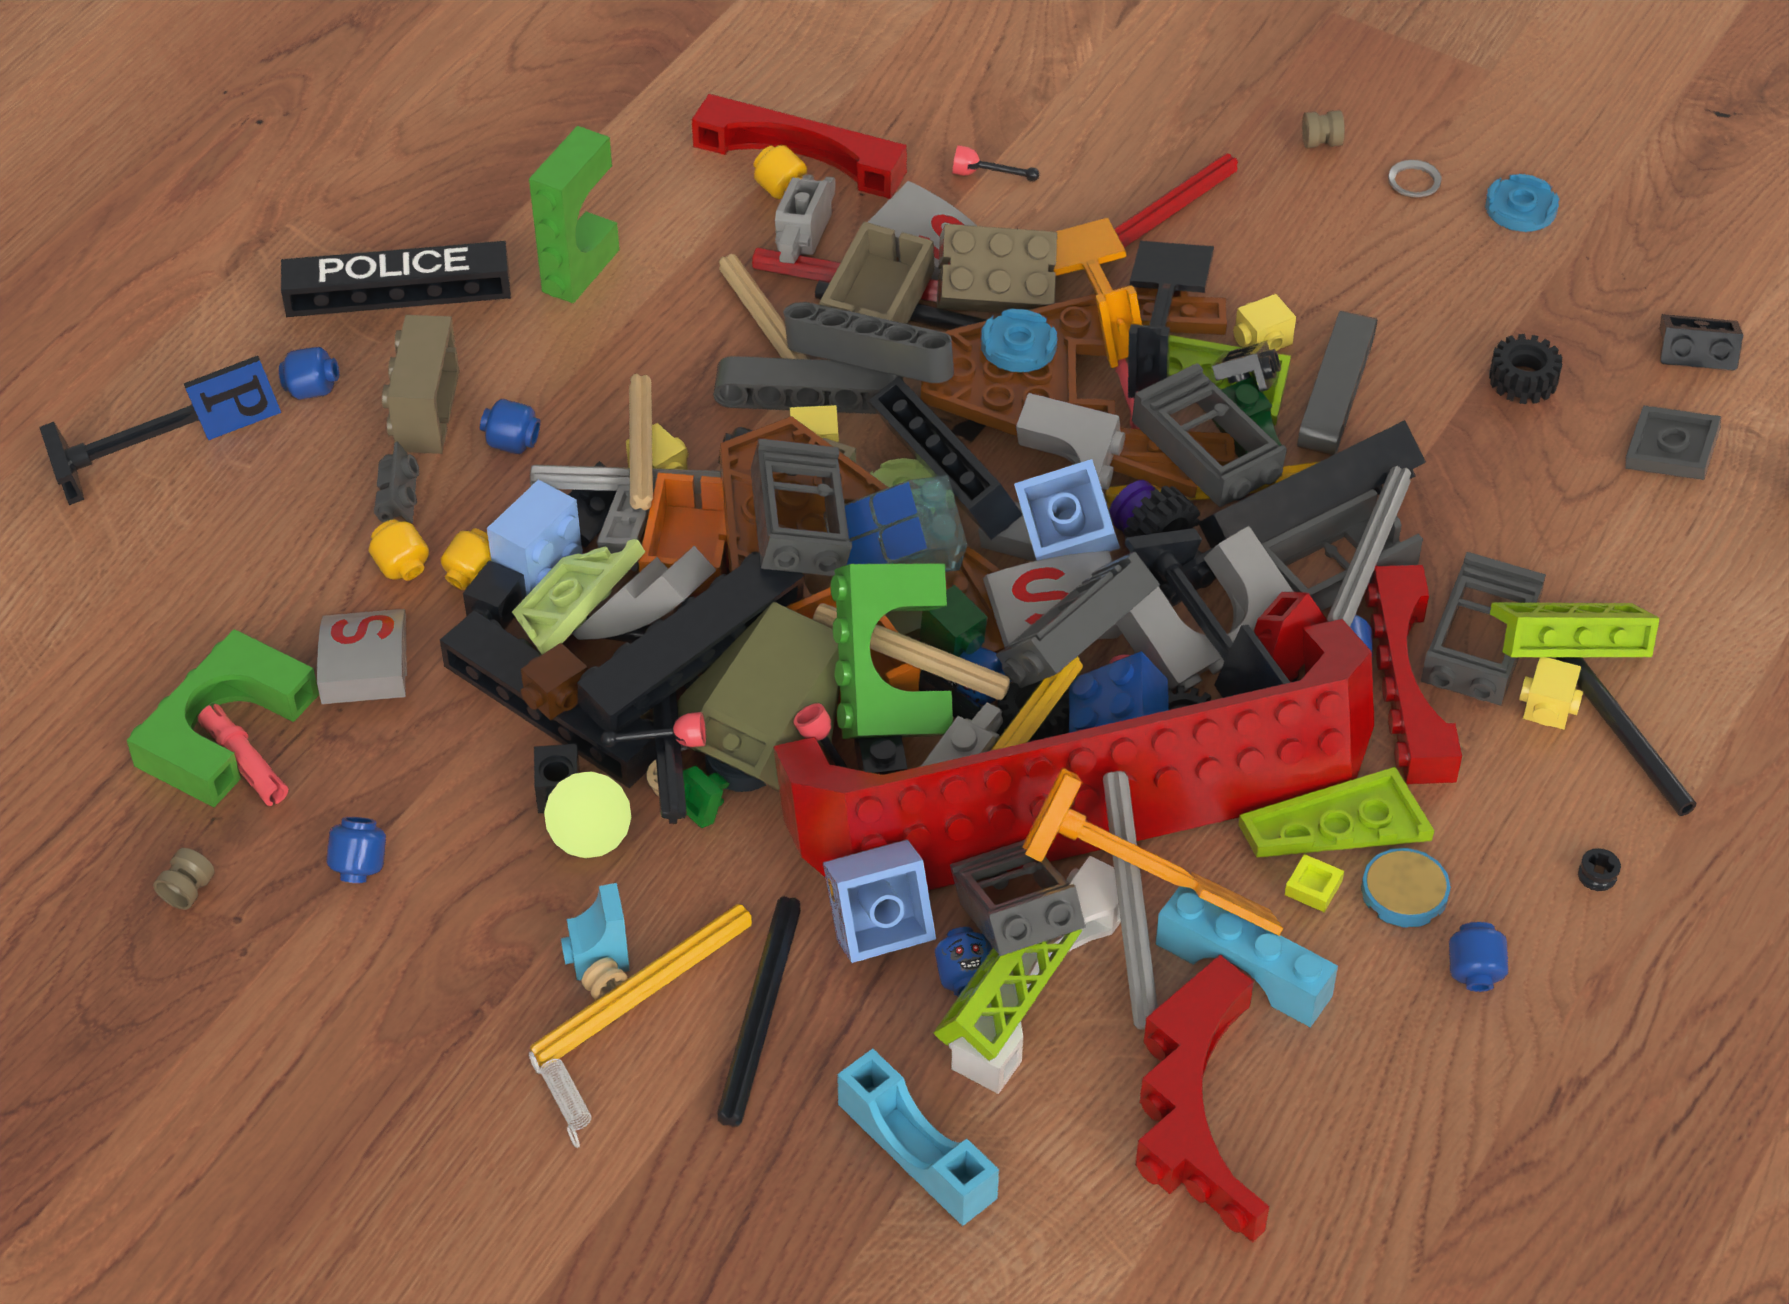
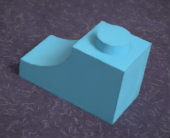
(597, 933)

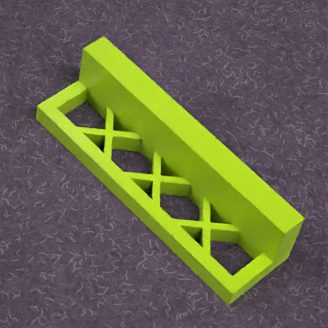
(1576, 629)
(985, 988)

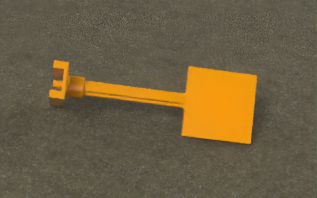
(1085, 249)
(1059, 818)

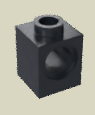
(495, 593)
(552, 766)

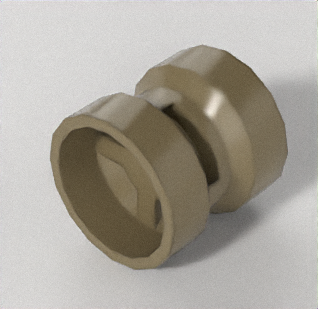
(1323, 129)
(186, 875)

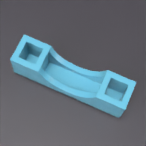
(1290, 975)
(948, 1170)

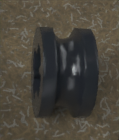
(1595, 880)

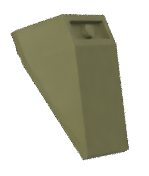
(761, 687)

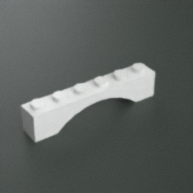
(1101, 913)

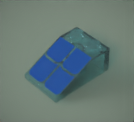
(907, 525)

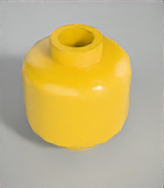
(776, 168)
(398, 550)
(465, 557)

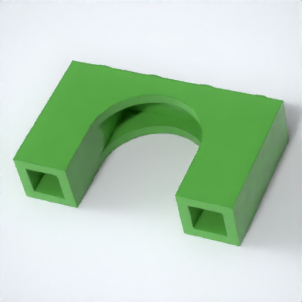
(567, 248)
(233, 671)
(867, 702)

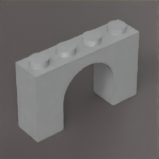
(1067, 432)
(1179, 651)

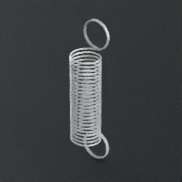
(578, 1097)

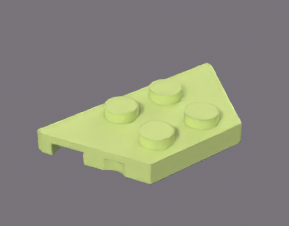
(571, 593)

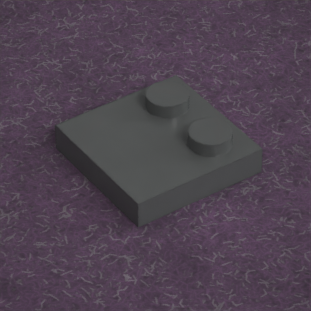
(1673, 442)

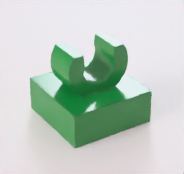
(703, 795)

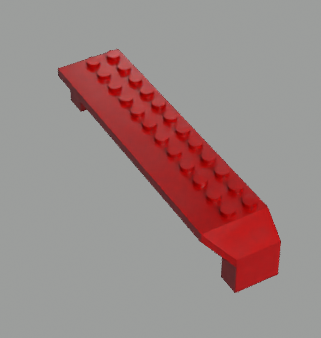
(1180, 765)

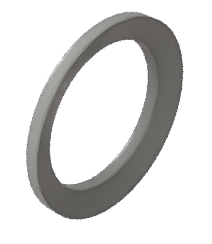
(1415, 164)

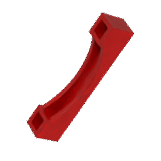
(734, 125)
(1426, 744)

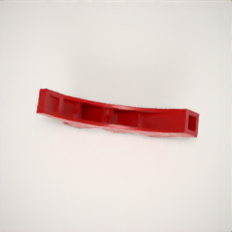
(1181, 1144)

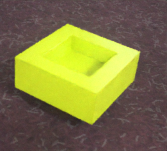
(1314, 883)

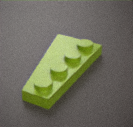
(1188, 351)
(1343, 816)

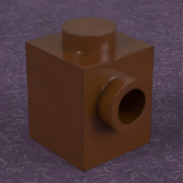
(552, 681)

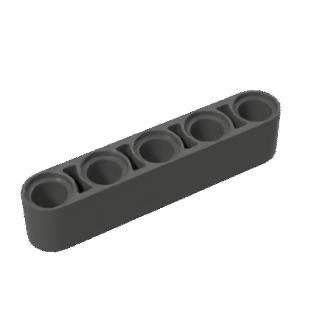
(869, 342)
(796, 383)
(1337, 383)

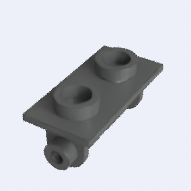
(397, 485)

